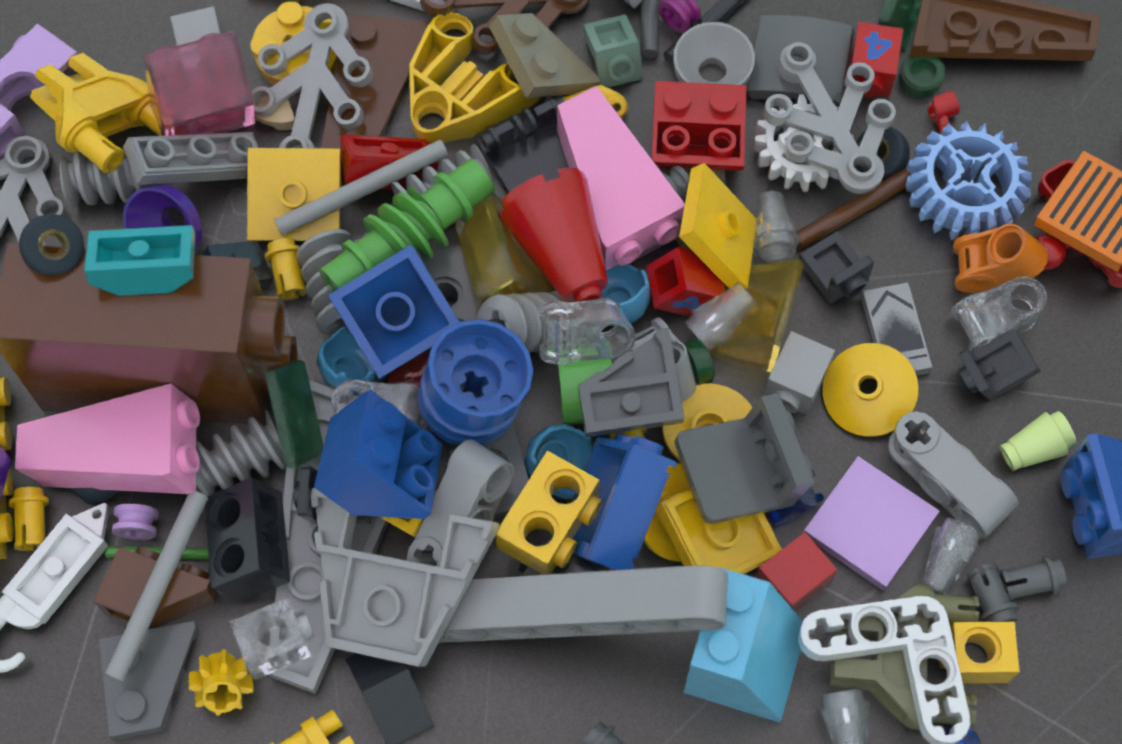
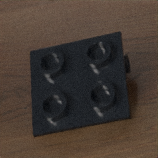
(525, 144)

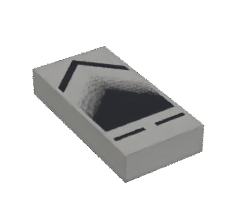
(896, 323)

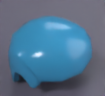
(628, 288)
(343, 360)
(563, 442)

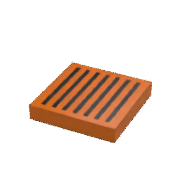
(1088, 211)

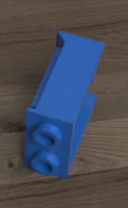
(630, 485)

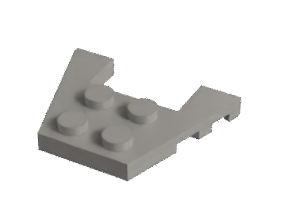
(390, 603)

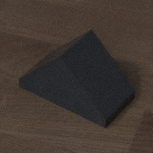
(391, 697)

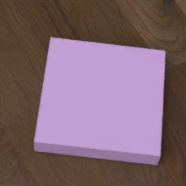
(871, 523)

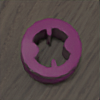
(679, 13)

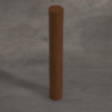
(852, 209)

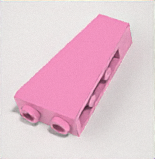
(627, 190)
(116, 444)

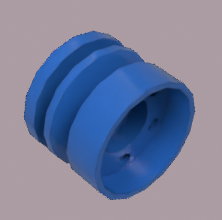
(485, 363)

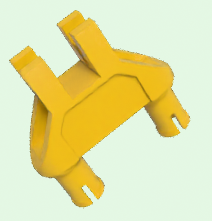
(93, 108)

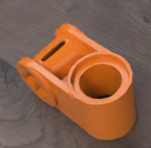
(990, 258)

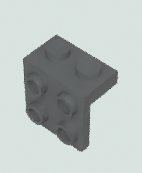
(745, 463)

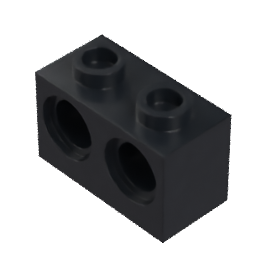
(246, 539)

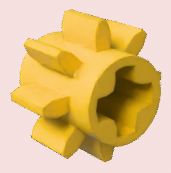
(220, 682)

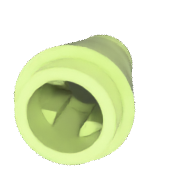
(1039, 441)

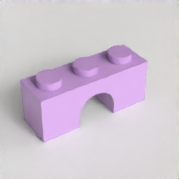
(18, 74)

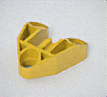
(459, 93)

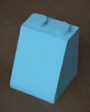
(753, 656)

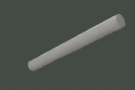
(361, 187)
(156, 587)

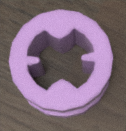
(135, 521)

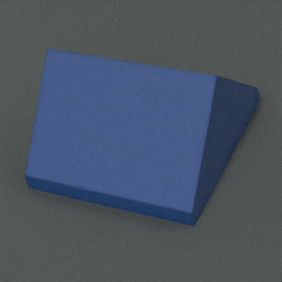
(394, 311)

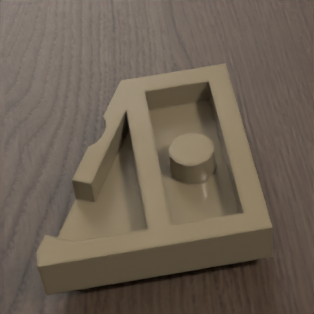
(540, 58)

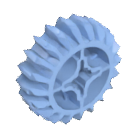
(970, 158)

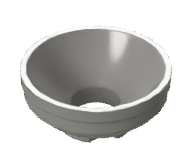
(716, 45)

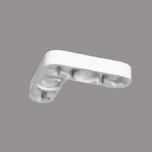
(915, 647)

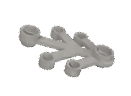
(314, 74)
(830, 122)
(17, 177)

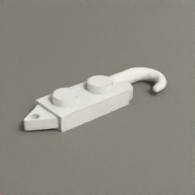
(52, 573)

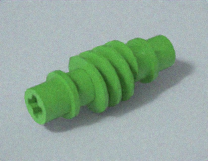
(412, 221)

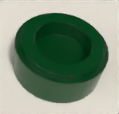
(921, 76)
(700, 361)

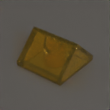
(762, 330)

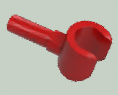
(942, 108)

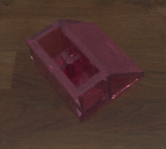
(199, 86)

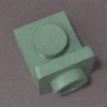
(614, 50)

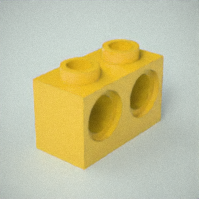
(538, 510)

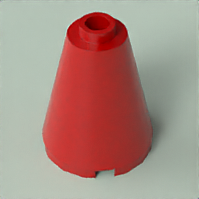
(559, 232)

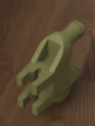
(887, 672)

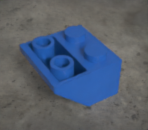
(378, 461)
(1095, 486)

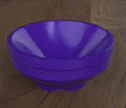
(150, 208)

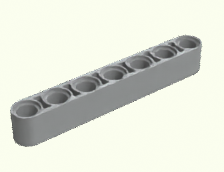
(591, 604)

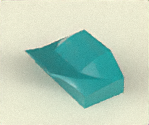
(140, 259)

